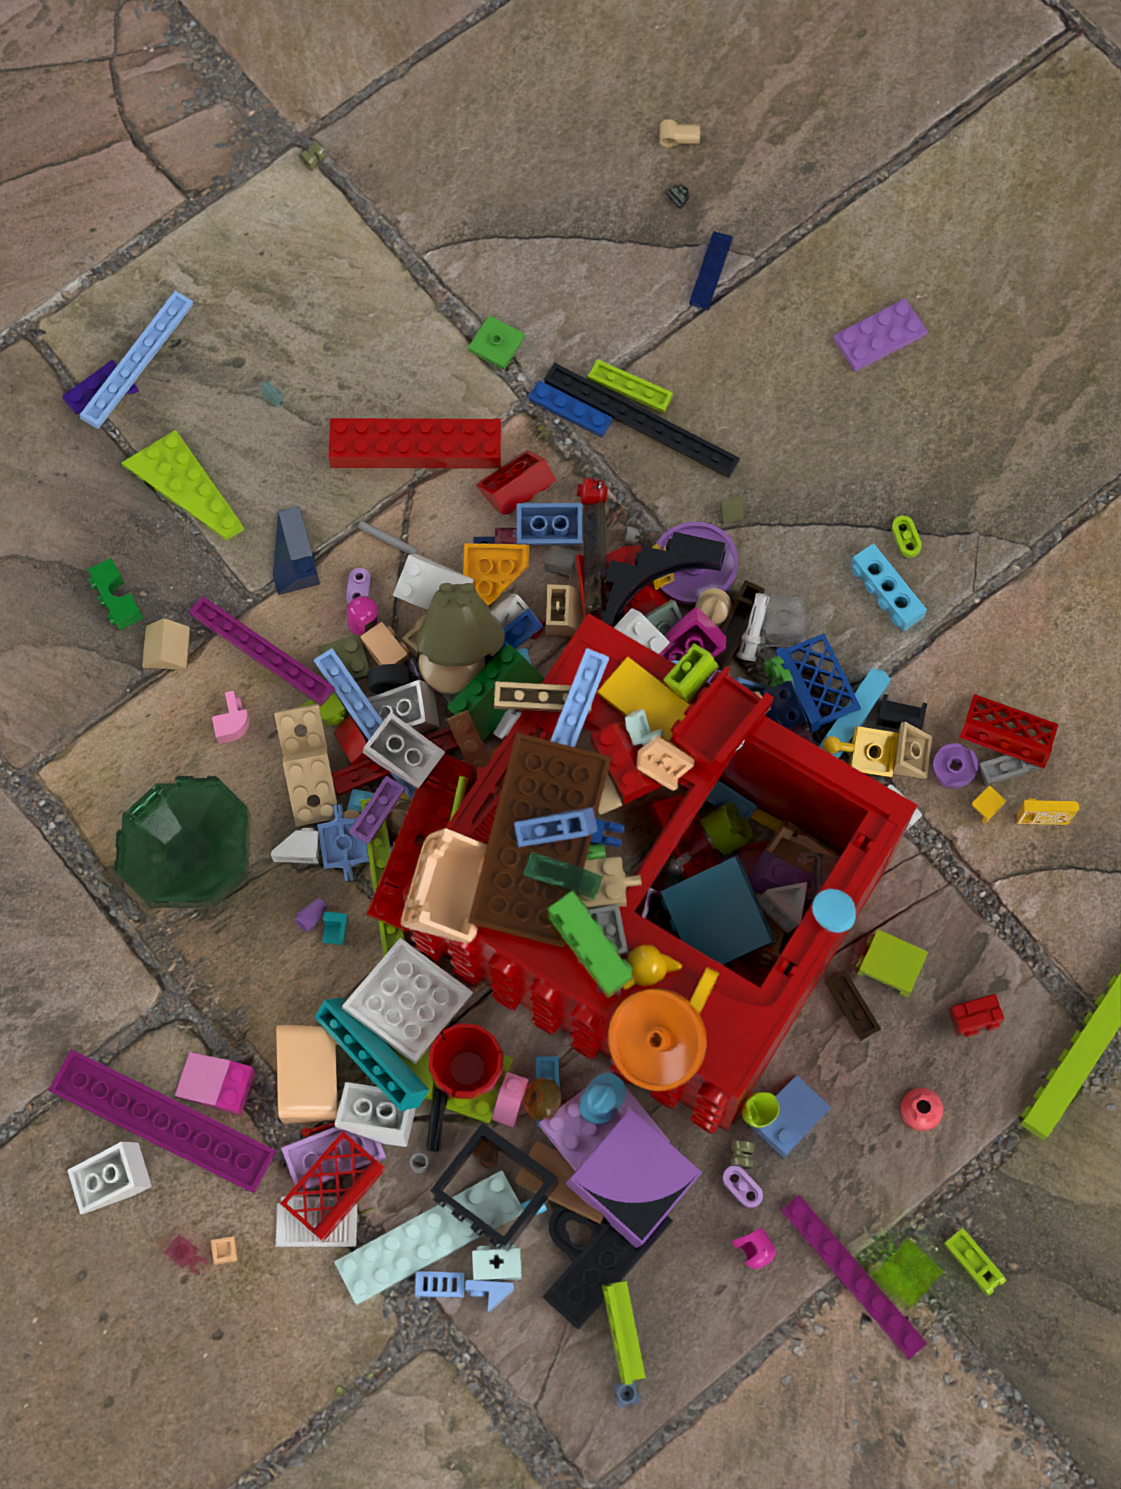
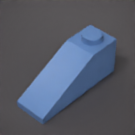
(556, 827)

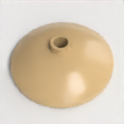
(448, 679)

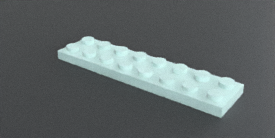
(426, 1239)

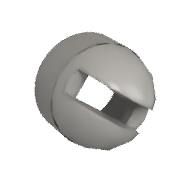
(629, 535)
(419, 1159)

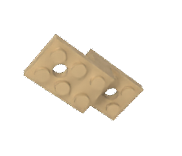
(306, 764)

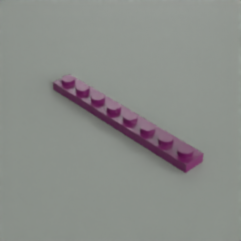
(262, 651)
(854, 1277)

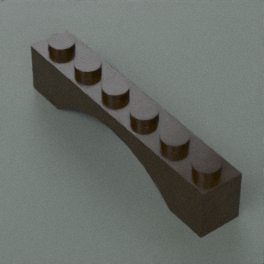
(737, 622)

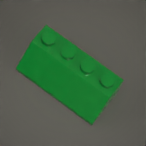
(479, 694)

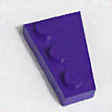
(82, 394)

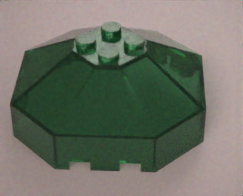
(184, 844)

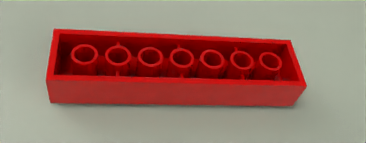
(415, 443)

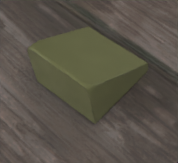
(732, 509)

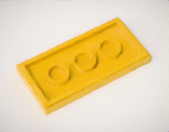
(636, 689)

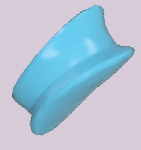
(834, 910)

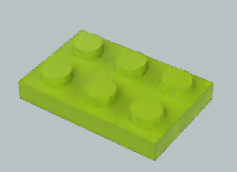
(484, 1105)

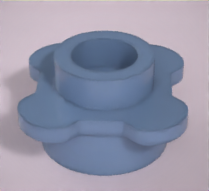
(624, 1400)

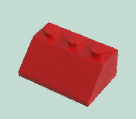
(516, 482)
(623, 771)

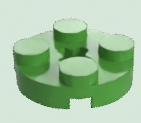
(776, 672)

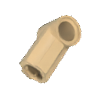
(673, 133)

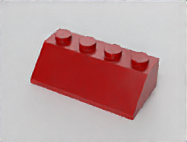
(647, 598)

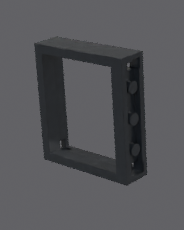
(477, 1225)

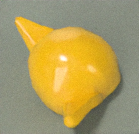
(649, 965)

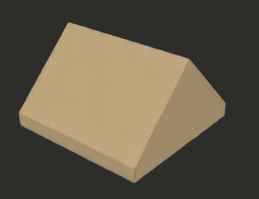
(166, 645)
(912, 752)

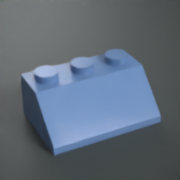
(549, 523)

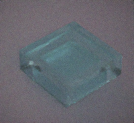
(272, 394)

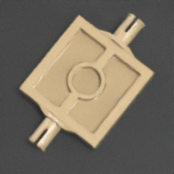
(613, 884)

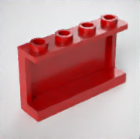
(719, 721)

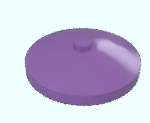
(691, 583)

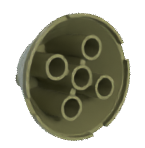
(459, 627)

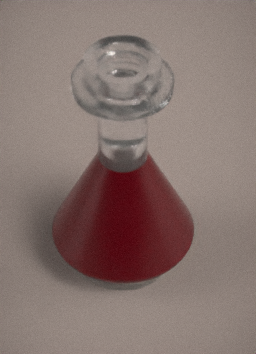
(699, 845)

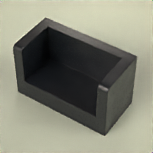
(893, 713)

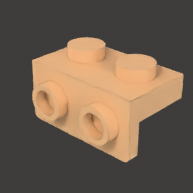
(663, 762)

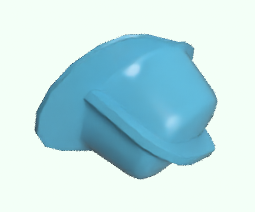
(602, 1098)

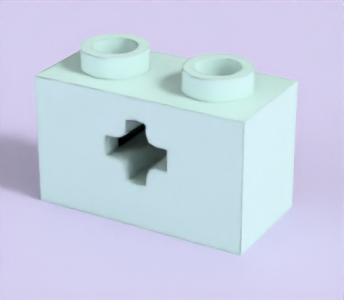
(486, 1272)

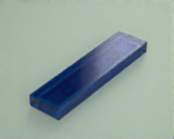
(711, 270)

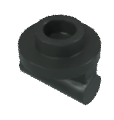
(678, 195)

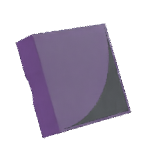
(634, 1178)

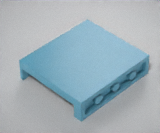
(718, 913)

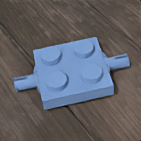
(340, 847)

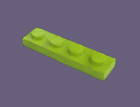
(630, 386)

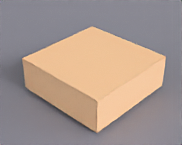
(224, 1250)

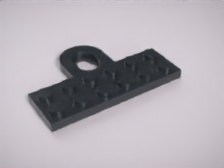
(599, 1263)

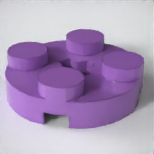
(962, 756)

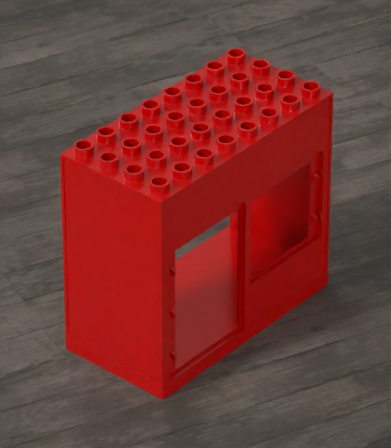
(740, 1019)

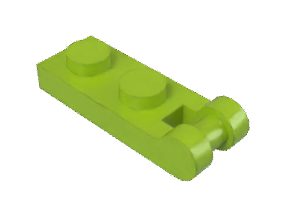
(974, 1261)

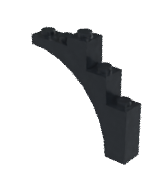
(681, 554)

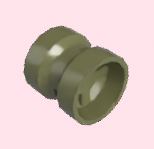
(312, 156)
(742, 1154)

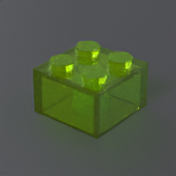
(908, 1273)

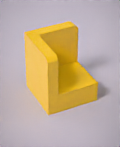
(988, 803)

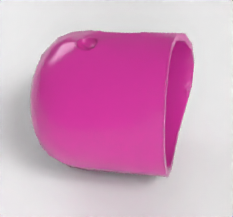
(361, 612)
(759, 1242)

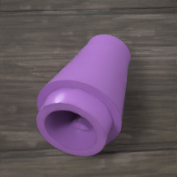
(309, 916)

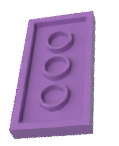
(880, 335)

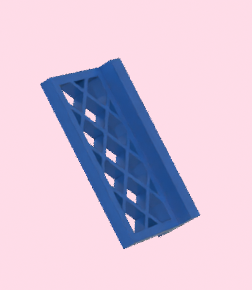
(807, 701)

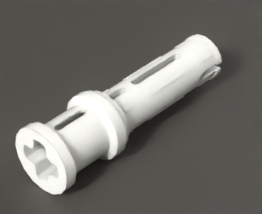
(751, 636)

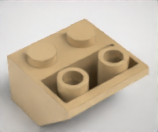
(563, 610)

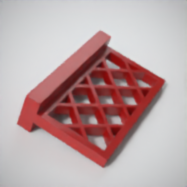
(1006, 739)
(350, 1197)

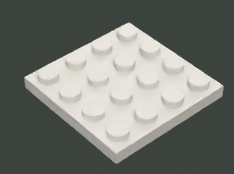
(407, 1000)

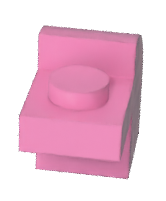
(234, 724)

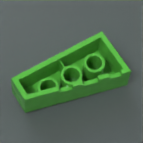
(589, 944)

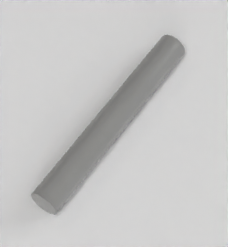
(387, 538)

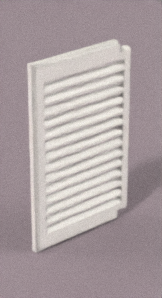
(293, 1233)

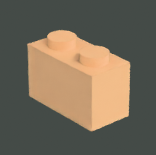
(383, 646)

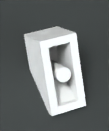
(299, 847)

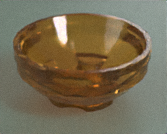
(547, 1100)

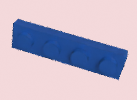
(570, 409)

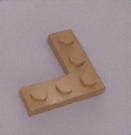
(468, 742)

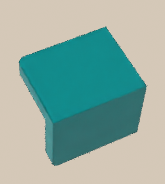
(335, 928)

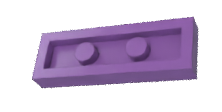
(377, 810)

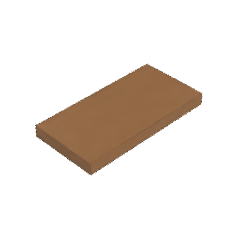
(563, 1195)

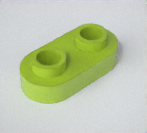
(906, 538)

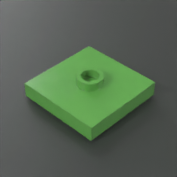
(496, 342)

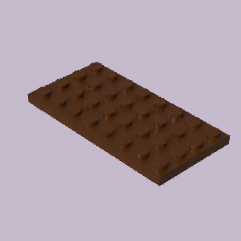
(538, 782)

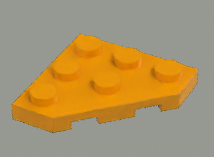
(494, 567)

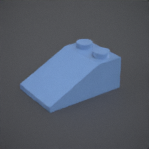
(797, 1116)

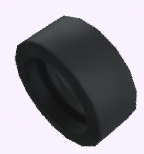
(387, 677)

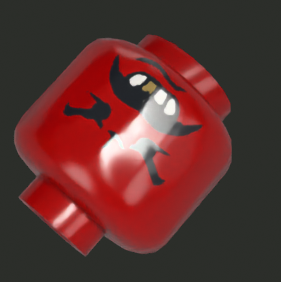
(592, 491)

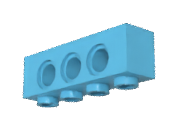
(873, 559)

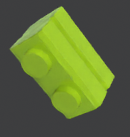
(691, 673)

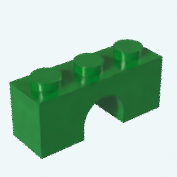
(122, 609)

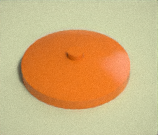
(657, 1039)

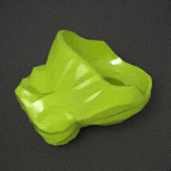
(760, 1109)

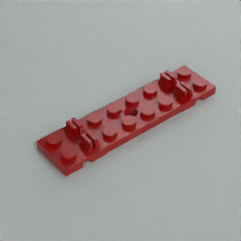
(426, 814)

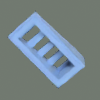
(439, 1293)

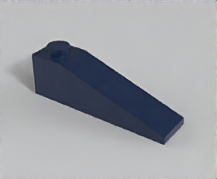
(293, 558)

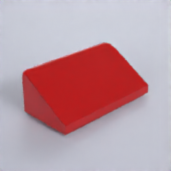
(351, 740)

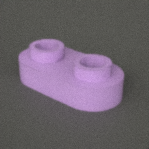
(358, 587)
(742, 1187)

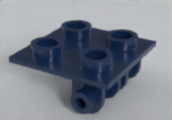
(785, 706)

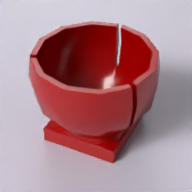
(465, 1061)

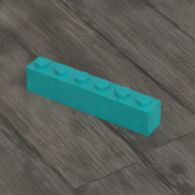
(372, 1055)

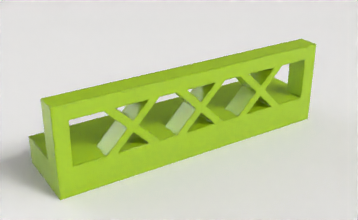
(623, 1332)

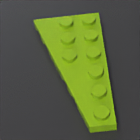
(181, 479)

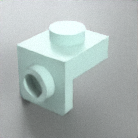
(639, 728)

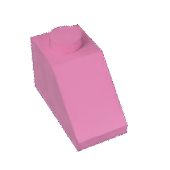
(510, 1099)

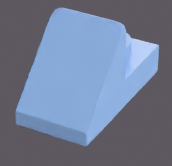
(497, 1291)

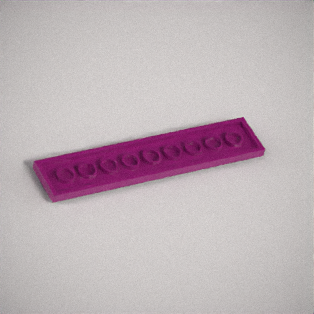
(163, 1121)

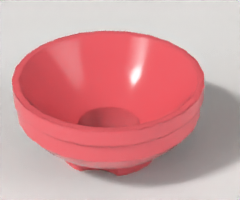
(913, 1117)

